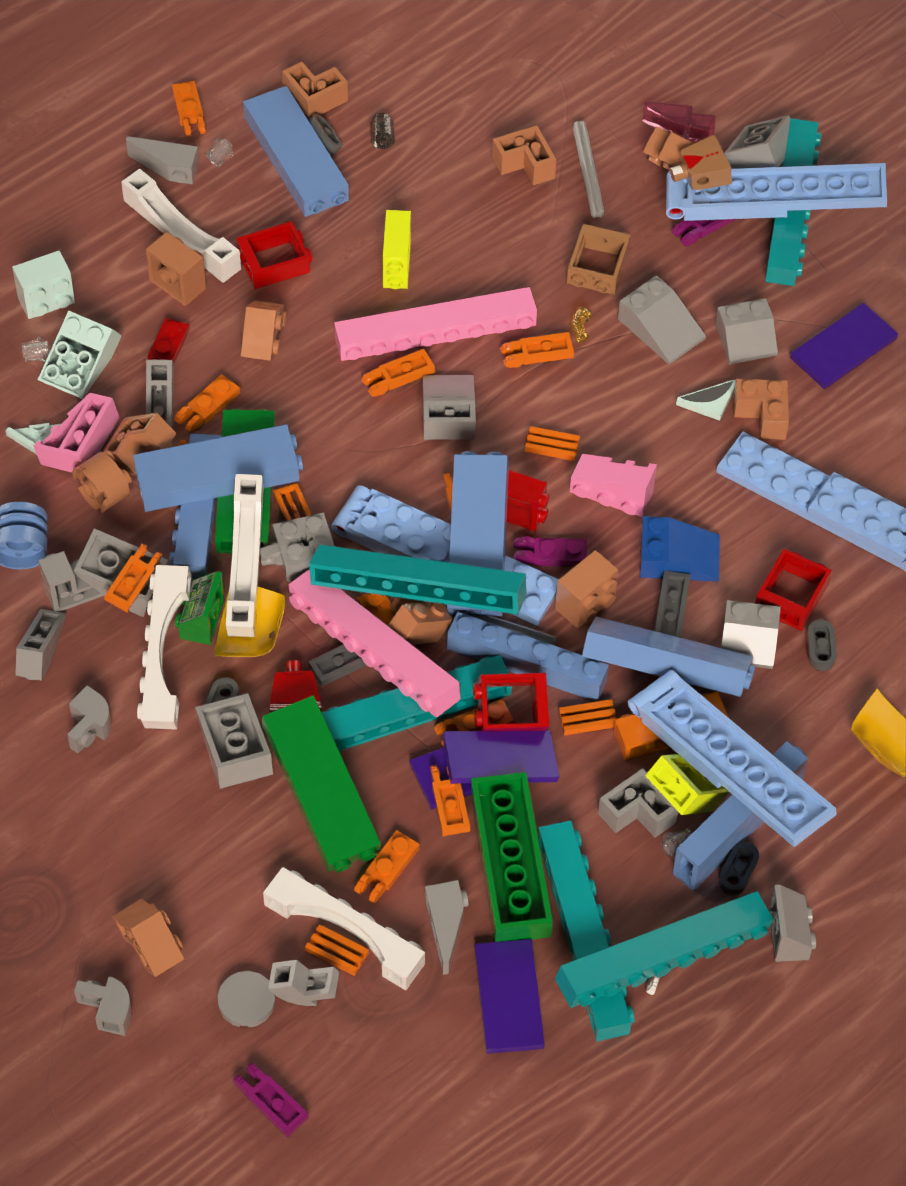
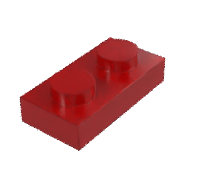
(169, 340)

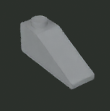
(167, 159)
(160, 388)
(39, 644)
(446, 914)

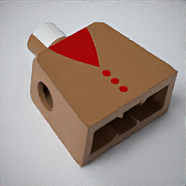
(703, 165)

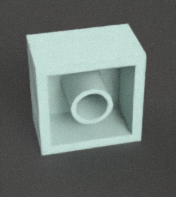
(43, 284)

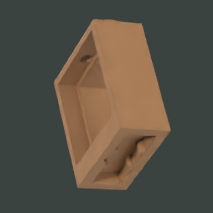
(592, 238)

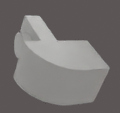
(93, 716)
(302, 986)
(112, 1002)

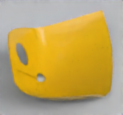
(268, 612)
(882, 733)

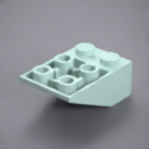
(79, 355)

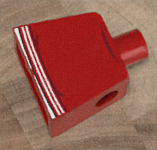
(293, 686)

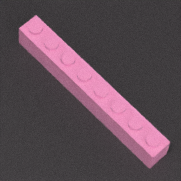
(435, 324)
(376, 644)

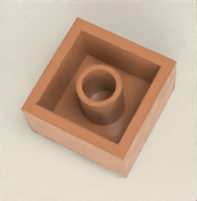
(176, 268)
(586, 589)

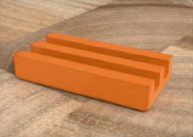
(553, 440)
(286, 491)
(585, 713)
(342, 941)

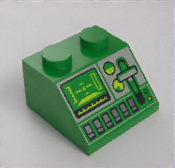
(203, 609)

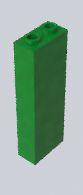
(237, 422)
(321, 784)

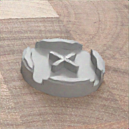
(246, 999)

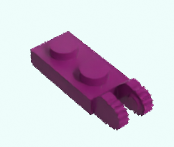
(699, 228)
(550, 551)
(272, 1101)

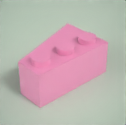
(80, 434)
(613, 483)

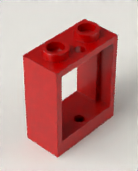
(269, 239)
(529, 491)
(794, 563)
(539, 701)

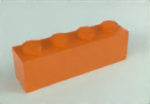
(638, 740)

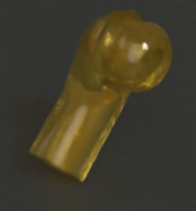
(577, 321)

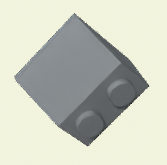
(747, 331)
(751, 631)
(791, 925)

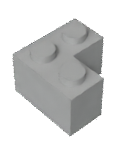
(62, 585)
(637, 800)

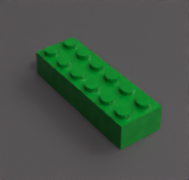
(511, 857)

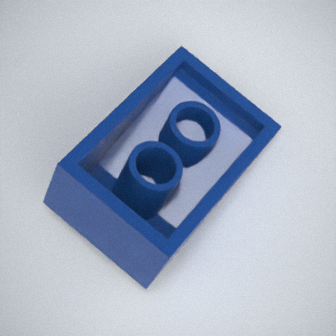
(678, 548)

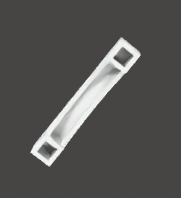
(145, 197)
(245, 555)
(170, 589)
(292, 895)

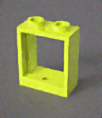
(396, 249)
(692, 791)

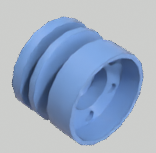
(22, 535)

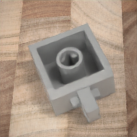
(296, 544)

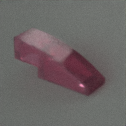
(679, 120)

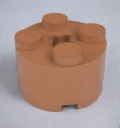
(102, 481)

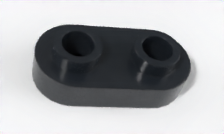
(737, 870)

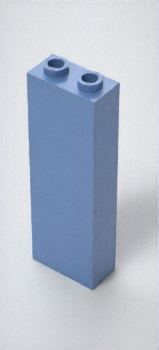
(296, 151)
(210, 466)
(479, 515)
(660, 653)
(724, 829)

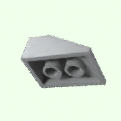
(760, 145)
(660, 320)
(103, 561)
(234, 741)

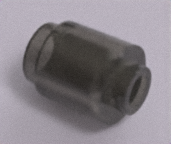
(382, 131)

